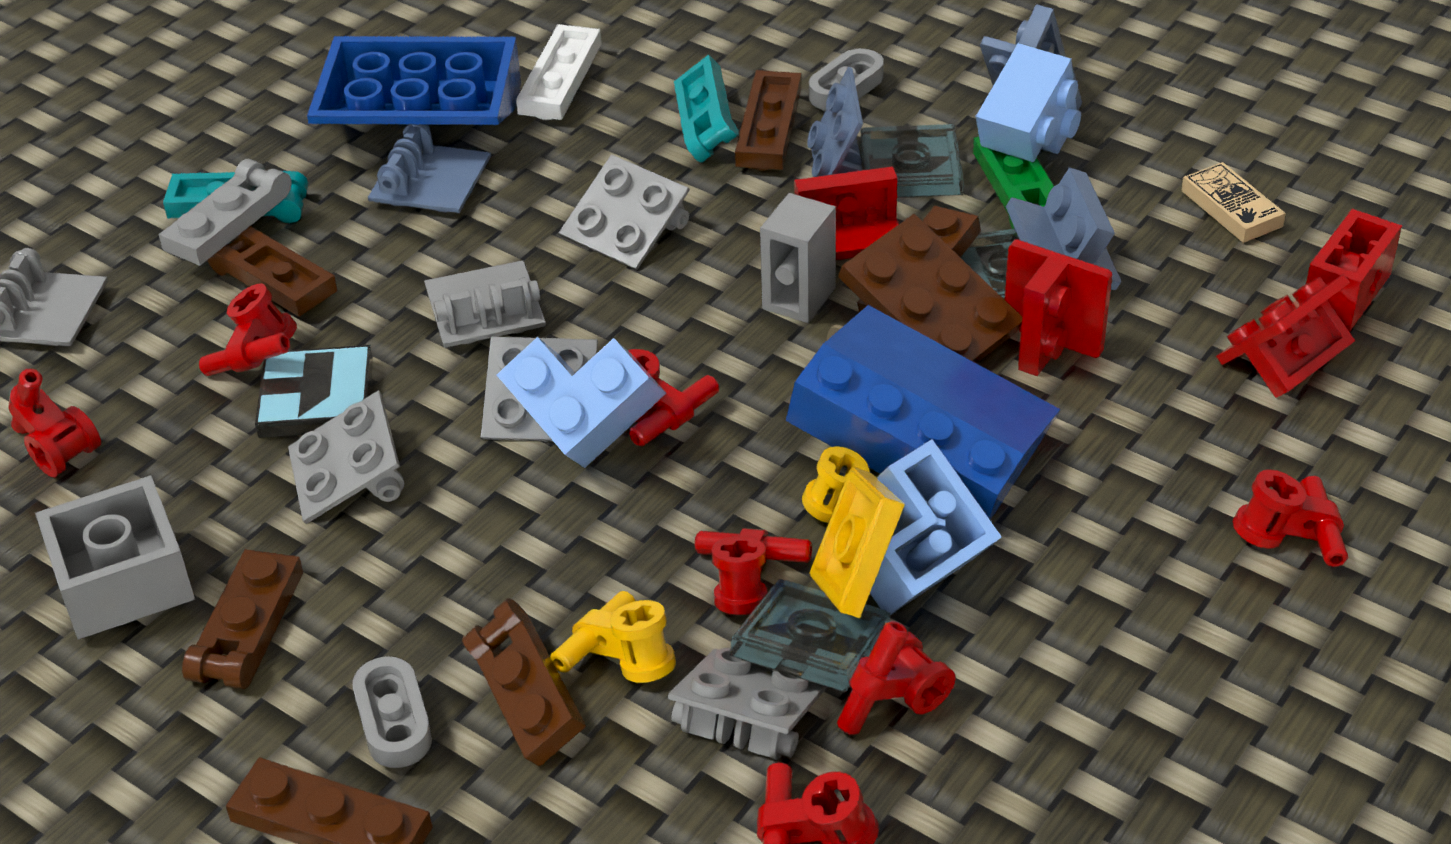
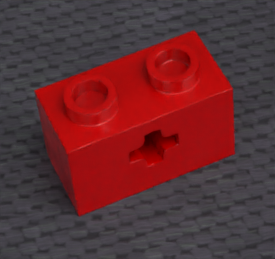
(1363, 252)

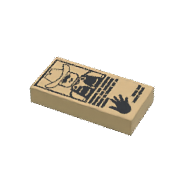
(1233, 202)

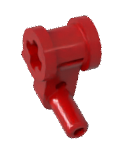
(259, 333)
(674, 407)
(53, 433)
(1291, 510)
(741, 561)
(895, 670)
(816, 813)

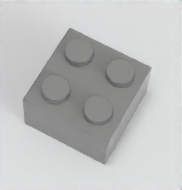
(114, 556)

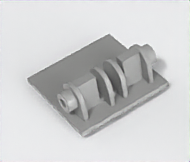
(626, 212)
(485, 303)
(44, 305)
(502, 413)
(345, 458)
(759, 698)

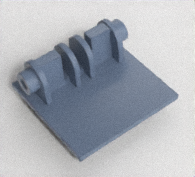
(835, 136)
(427, 174)

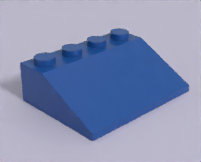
(417, 81)
(896, 389)

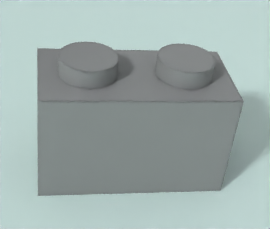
(798, 257)

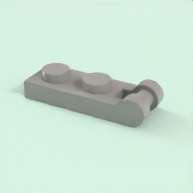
(226, 212)

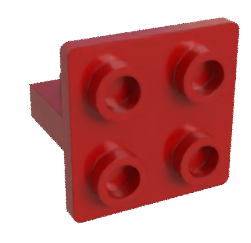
(863, 205)
(1059, 303)
(1292, 336)

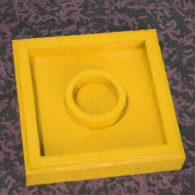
(856, 541)

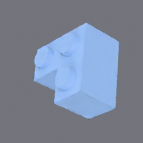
(1030, 105)
(583, 408)
(936, 530)

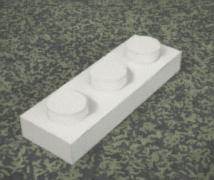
(559, 72)

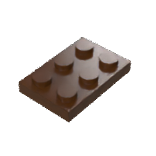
(931, 290)

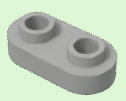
(867, 72)
(392, 712)

